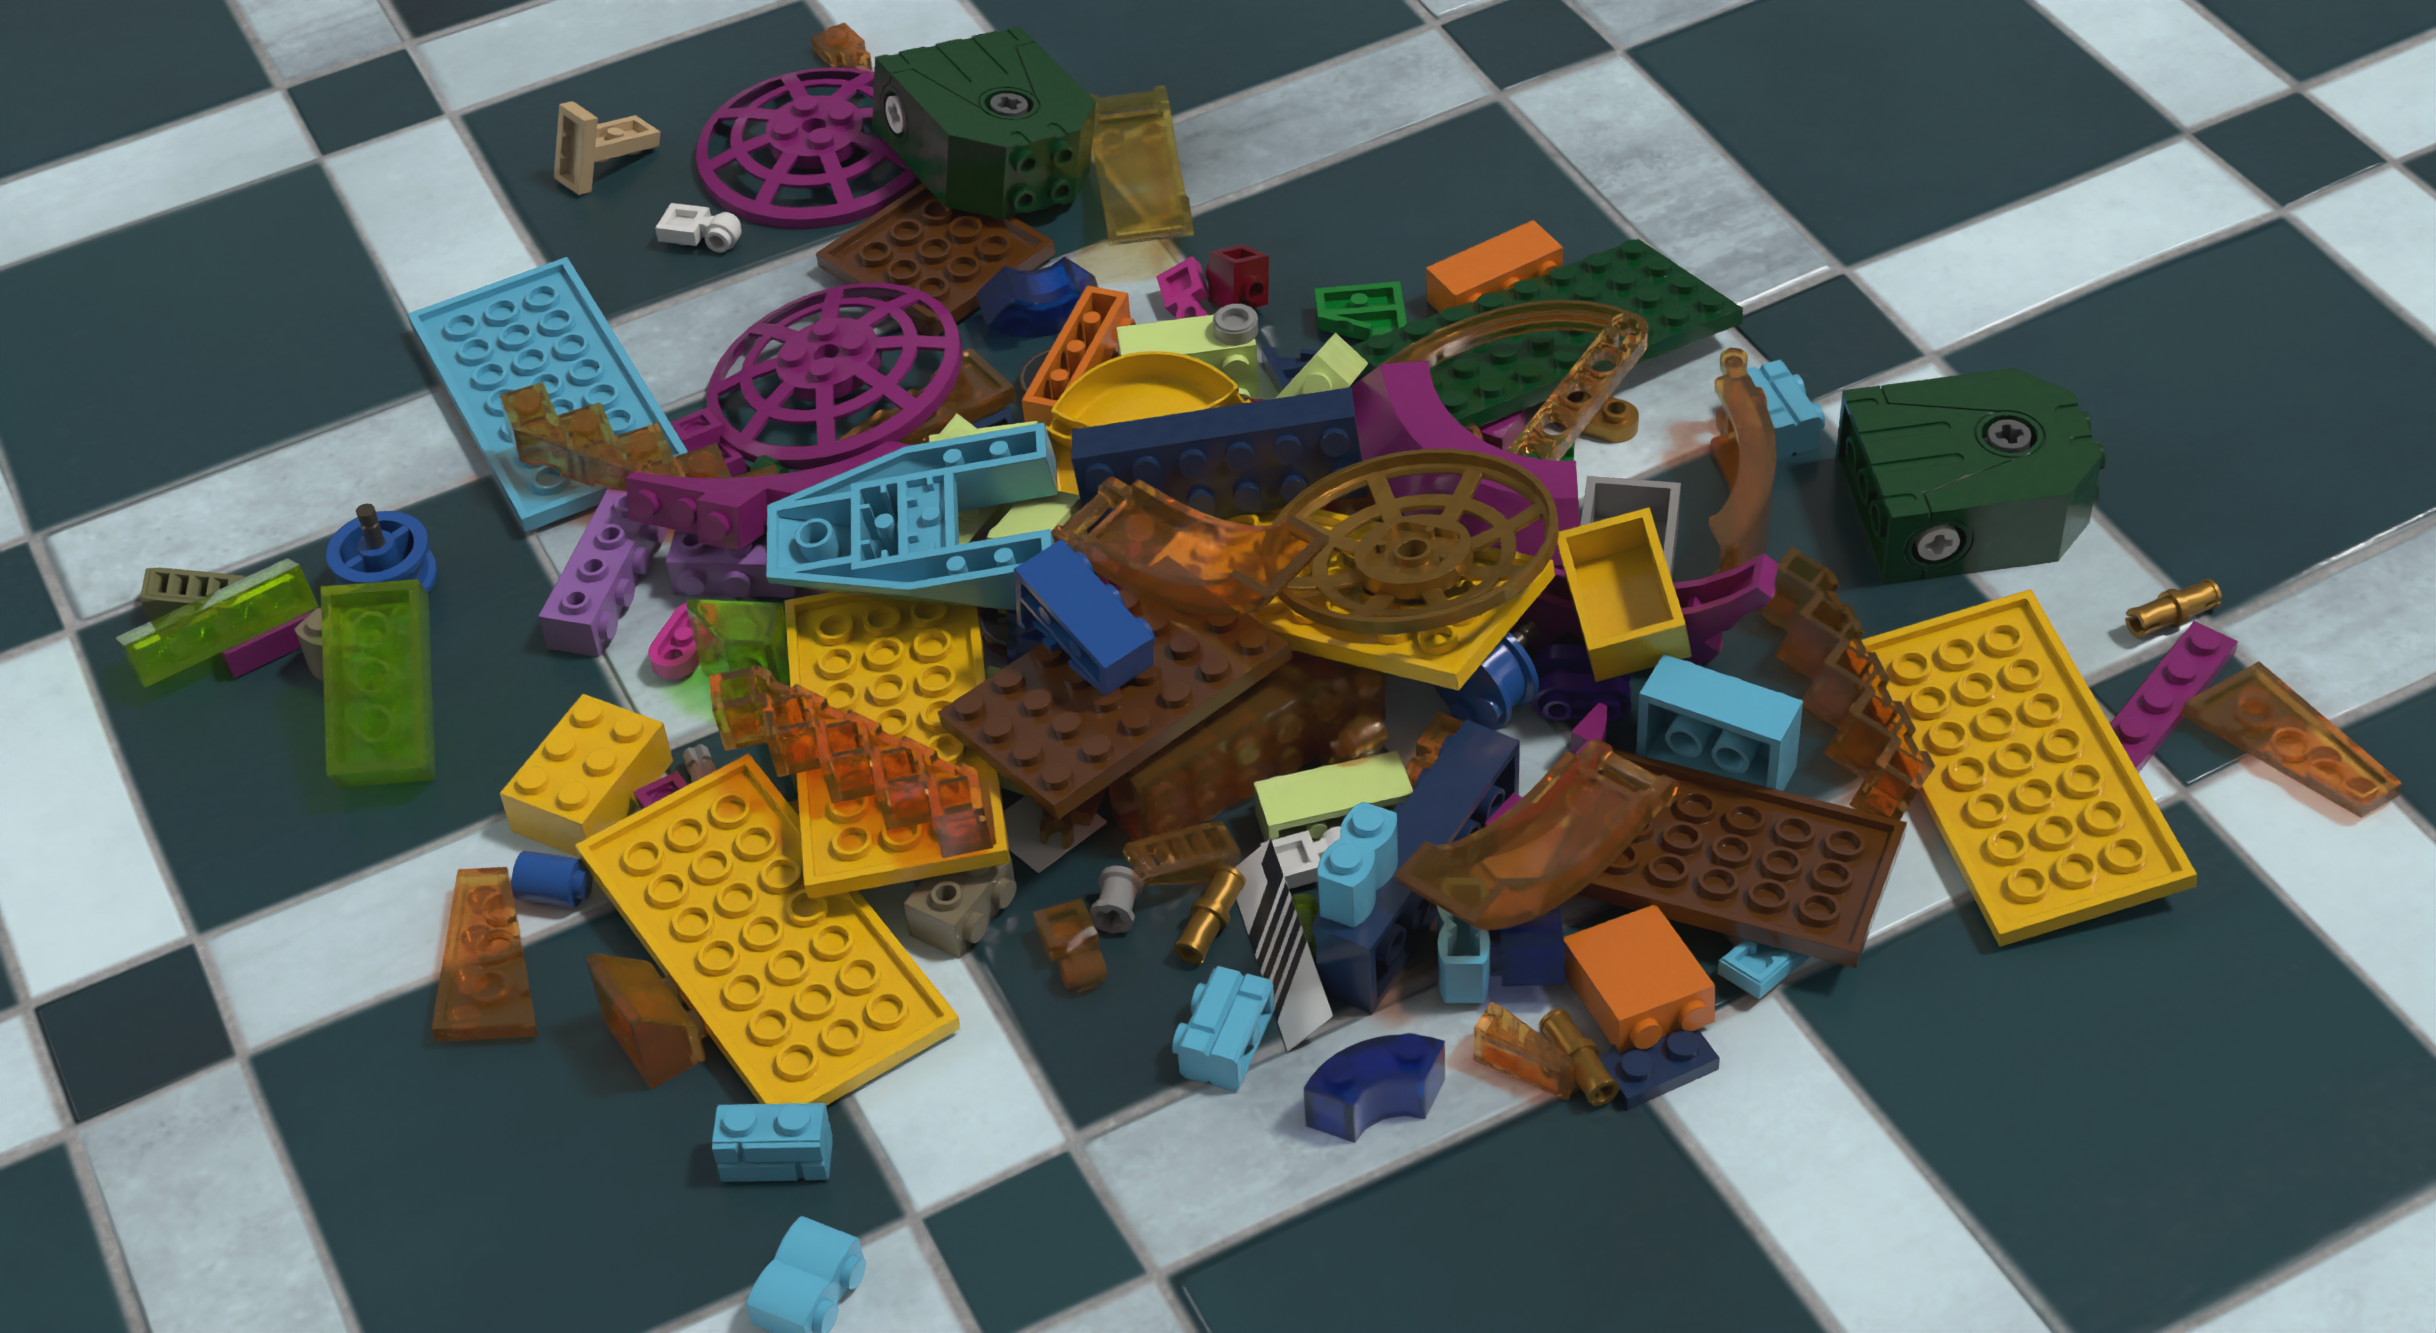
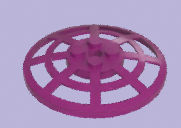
(802, 135)
(813, 376)

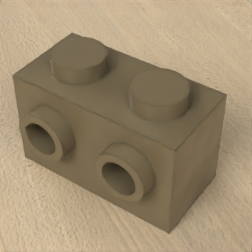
(957, 907)

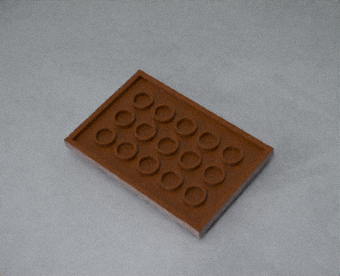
(1071, 741)
(1756, 864)

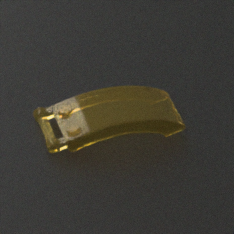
(1139, 169)

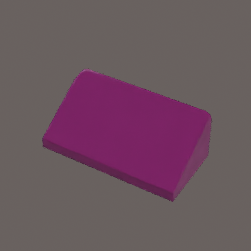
(262, 648)

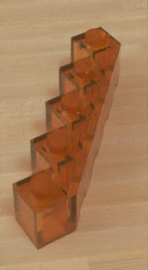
(590, 453)
(1846, 687)
(853, 755)

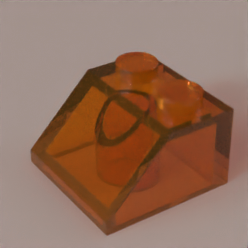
(647, 1017)

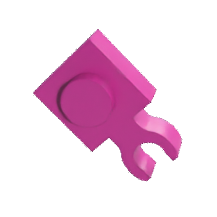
(1183, 289)

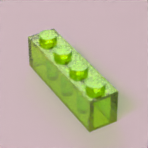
(216, 622)

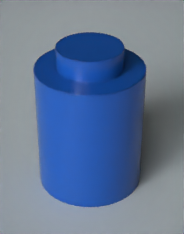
(550, 879)

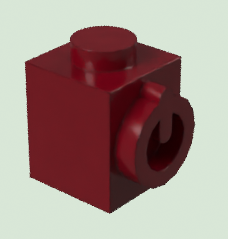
(1238, 276)

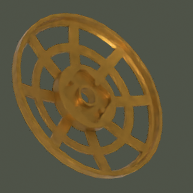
(1419, 552)

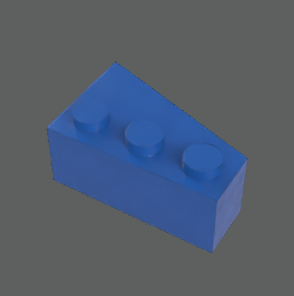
(1082, 617)

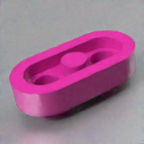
(674, 648)

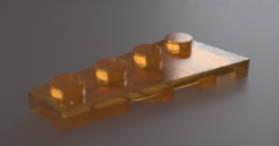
(975, 394)
(2290, 735)
(484, 966)

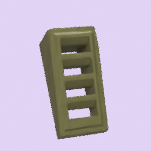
(173, 588)

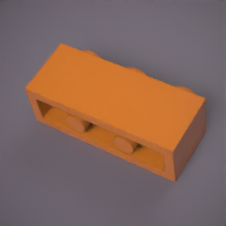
(1492, 266)

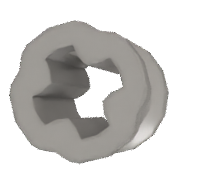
(1114, 907)

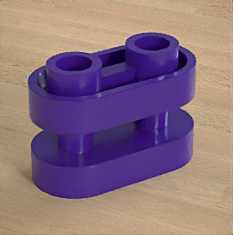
(1569, 686)

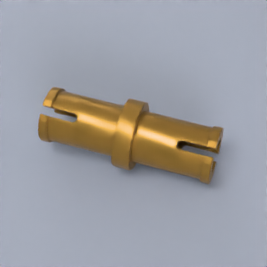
(2173, 608)
(1209, 915)
(1588, 1068)

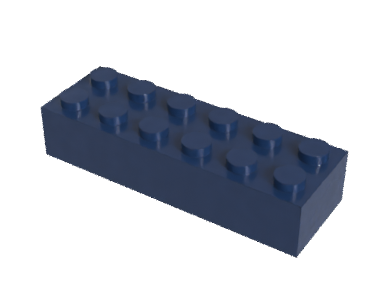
(1225, 456)
(1449, 802)

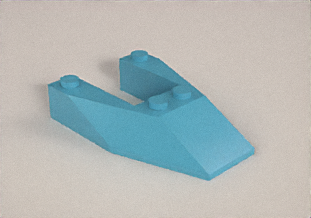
(896, 526)

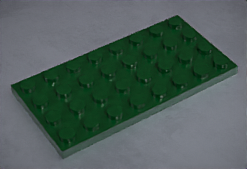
(1529, 366)

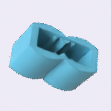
(1358, 864)
(1462, 960)
(806, 1279)

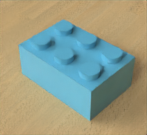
(1718, 724)

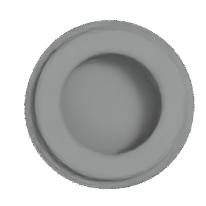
(1235, 324)

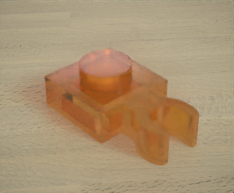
(841, 46)

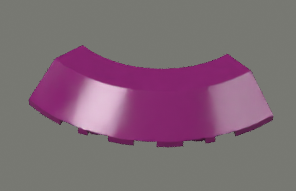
(1403, 412)

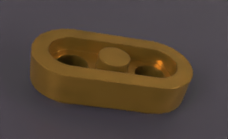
(1613, 422)

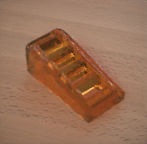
(1197, 849)
(1521, 1052)

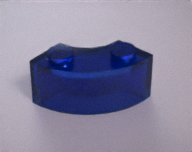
(1033, 301)
(1530, 952)
(1374, 1083)

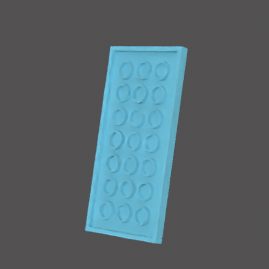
(526, 334)

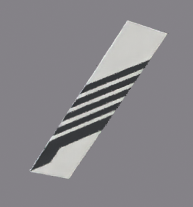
(1281, 946)

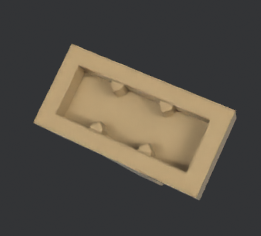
(584, 142)

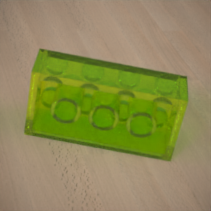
(377, 683)

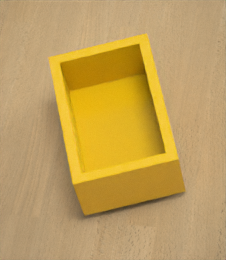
(1623, 594)
(585, 774)

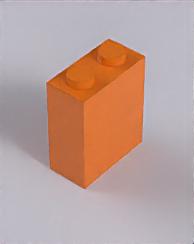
(1638, 979)

